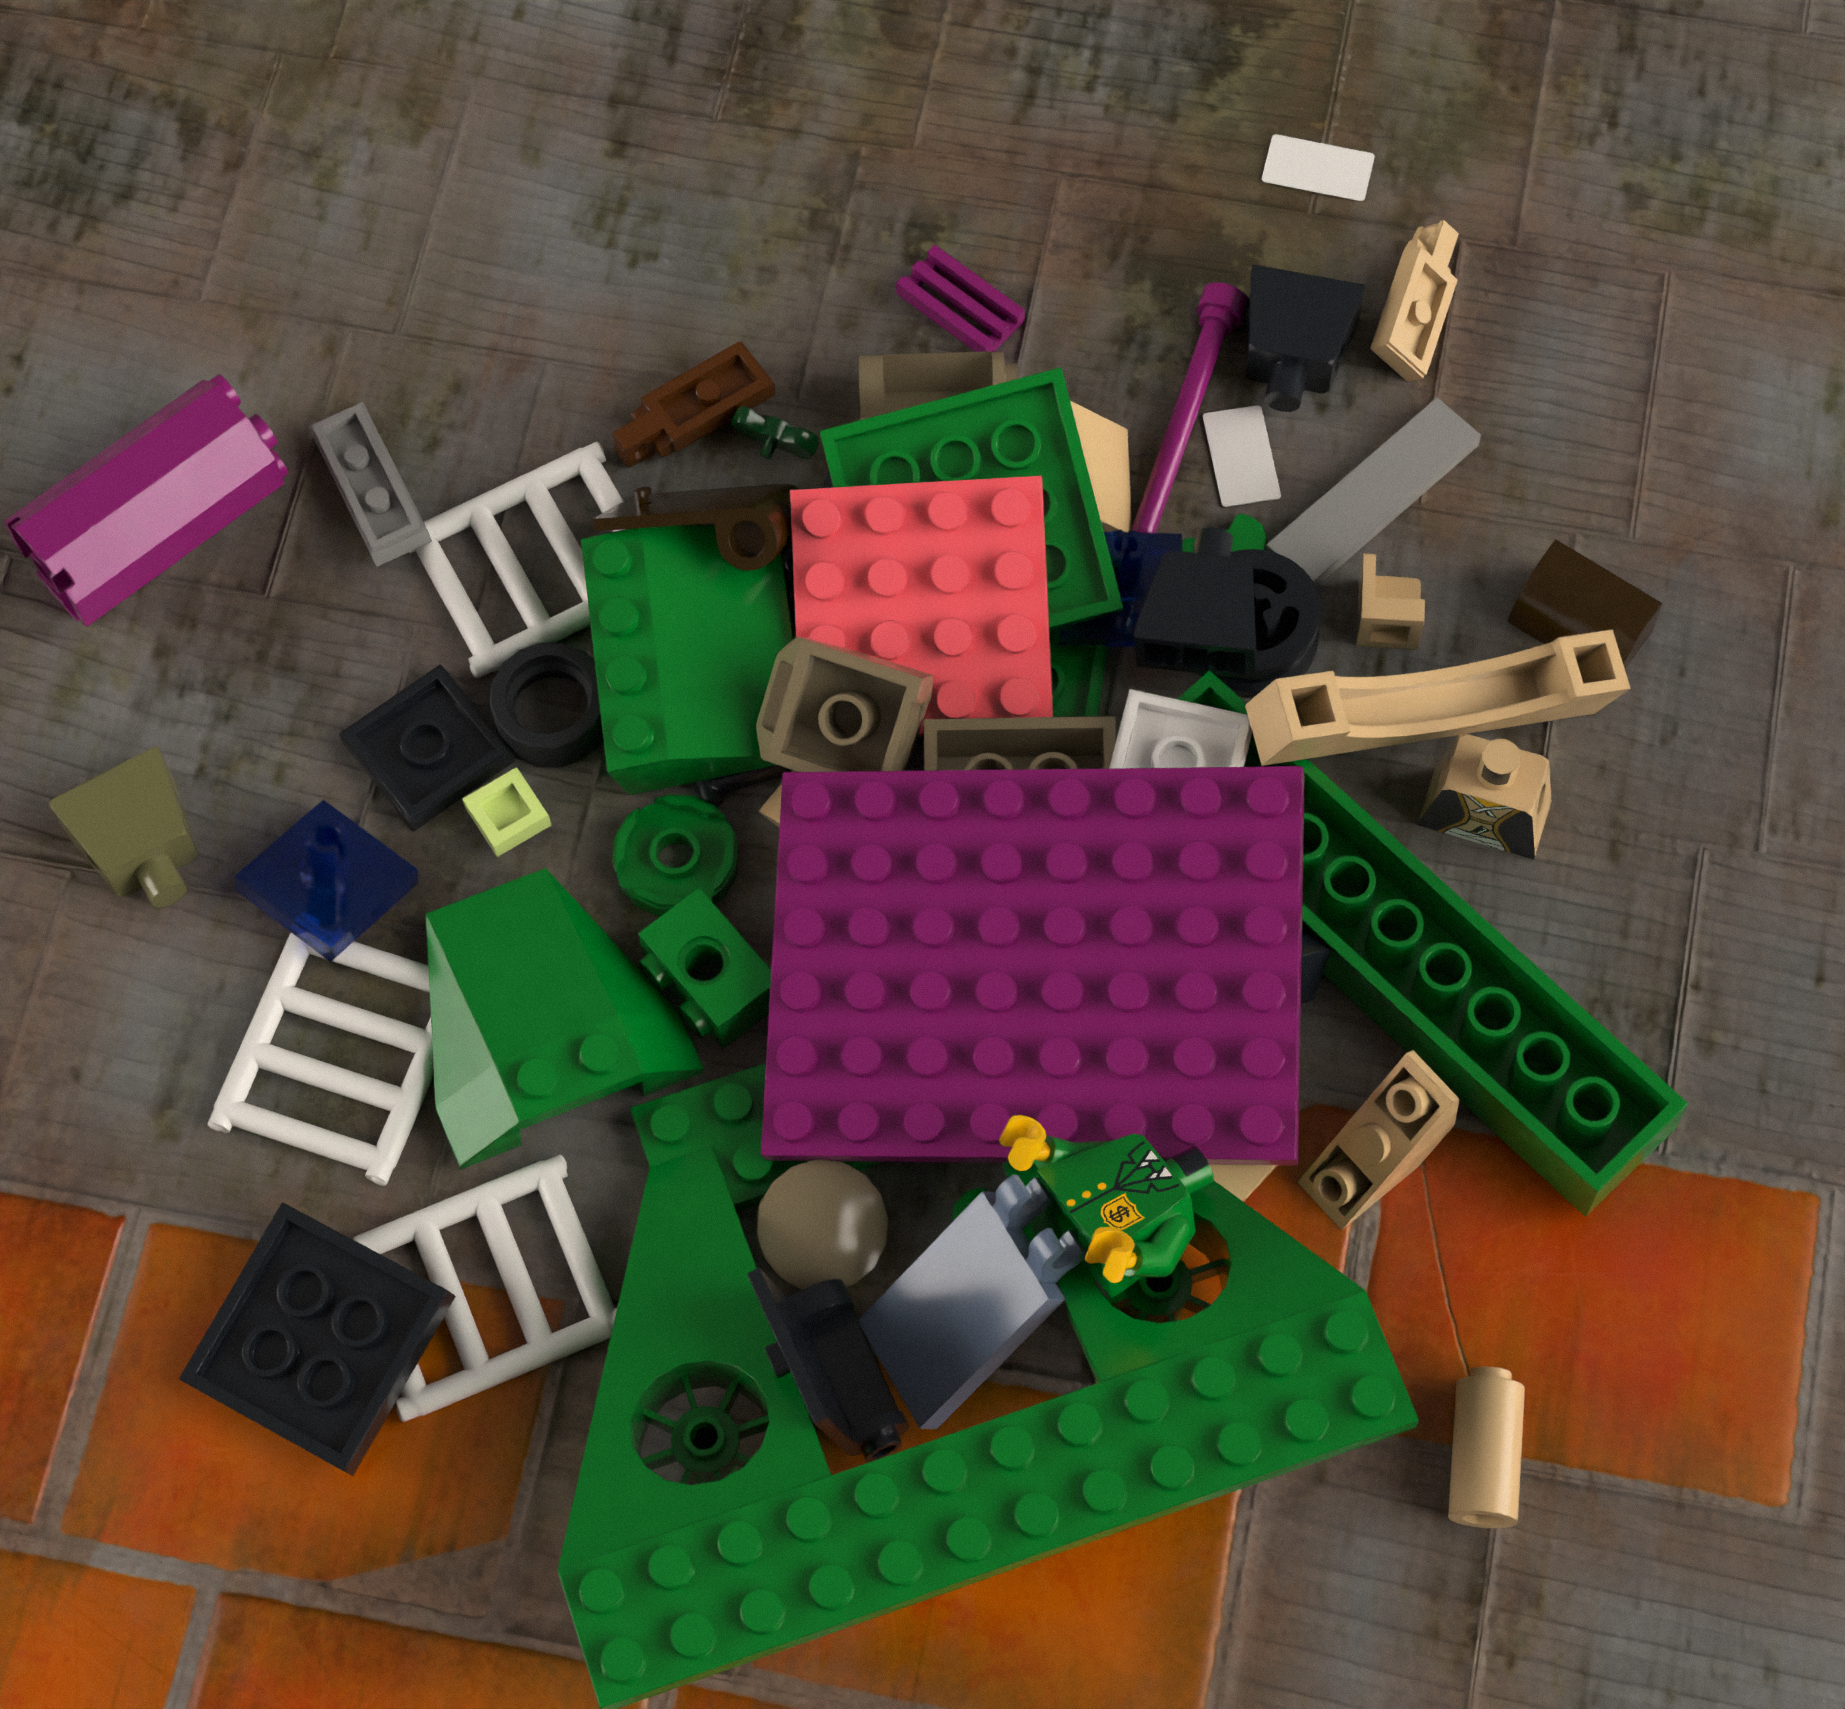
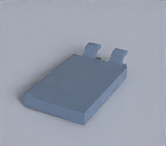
(970, 1300)

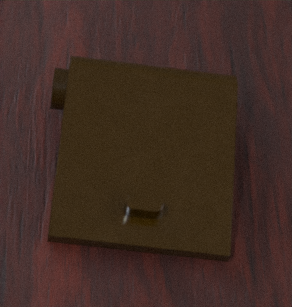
(748, 520)

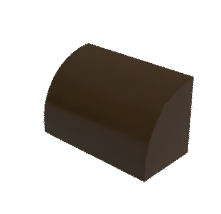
(1580, 597)

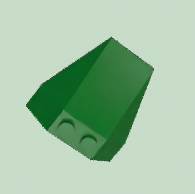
(538, 1016)

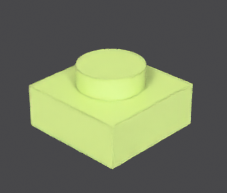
(507, 812)

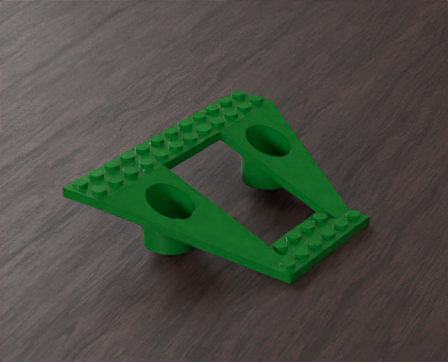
(782, 1552)

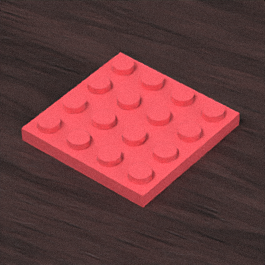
(934, 583)

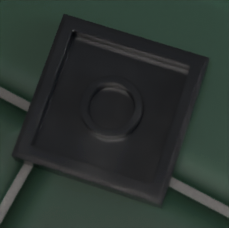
(427, 747)

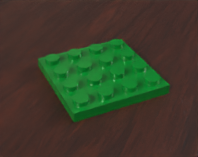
(989, 434)

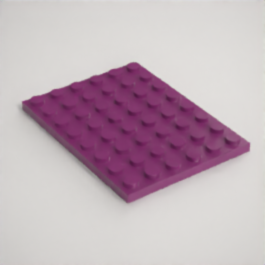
(1037, 952)

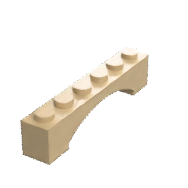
(1340, 715)

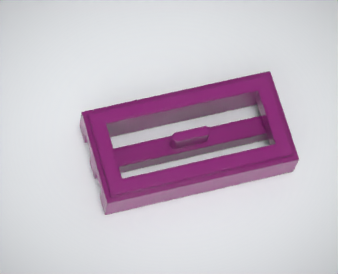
(974, 286)

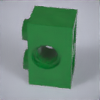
(698, 935)

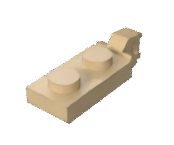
(1417, 302)

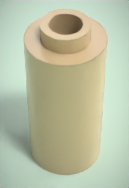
(1487, 1449)

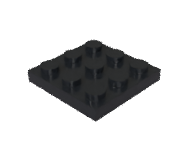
(317, 1338)

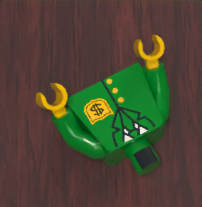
(1116, 1198)

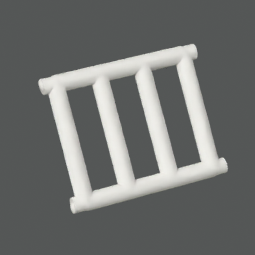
(479, 515)
(258, 1053)
(542, 1344)

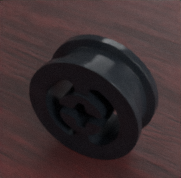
(1283, 603)

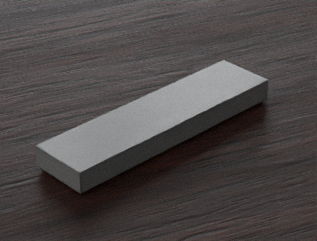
(1376, 491)

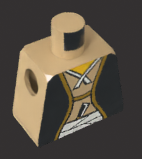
(1489, 795)

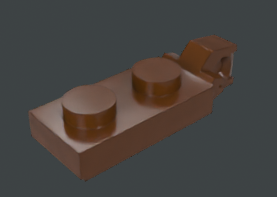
(693, 405)

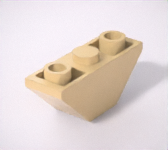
(1382, 1141)

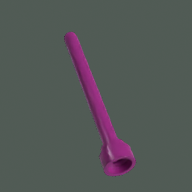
(1220, 312)

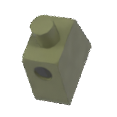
(131, 827)

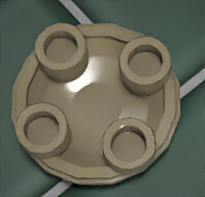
(821, 1224)

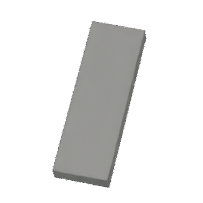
(370, 484)

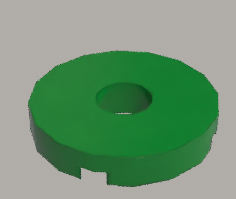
(663, 823)

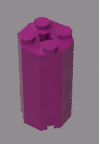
(148, 499)

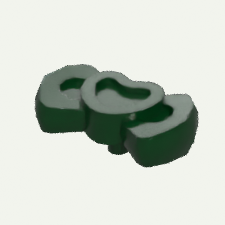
(775, 434)

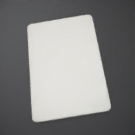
(1318, 167)
(1241, 456)

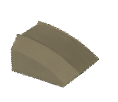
(840, 710)

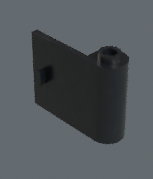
(831, 1365)

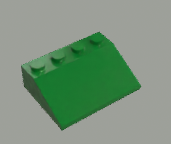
(681, 653)

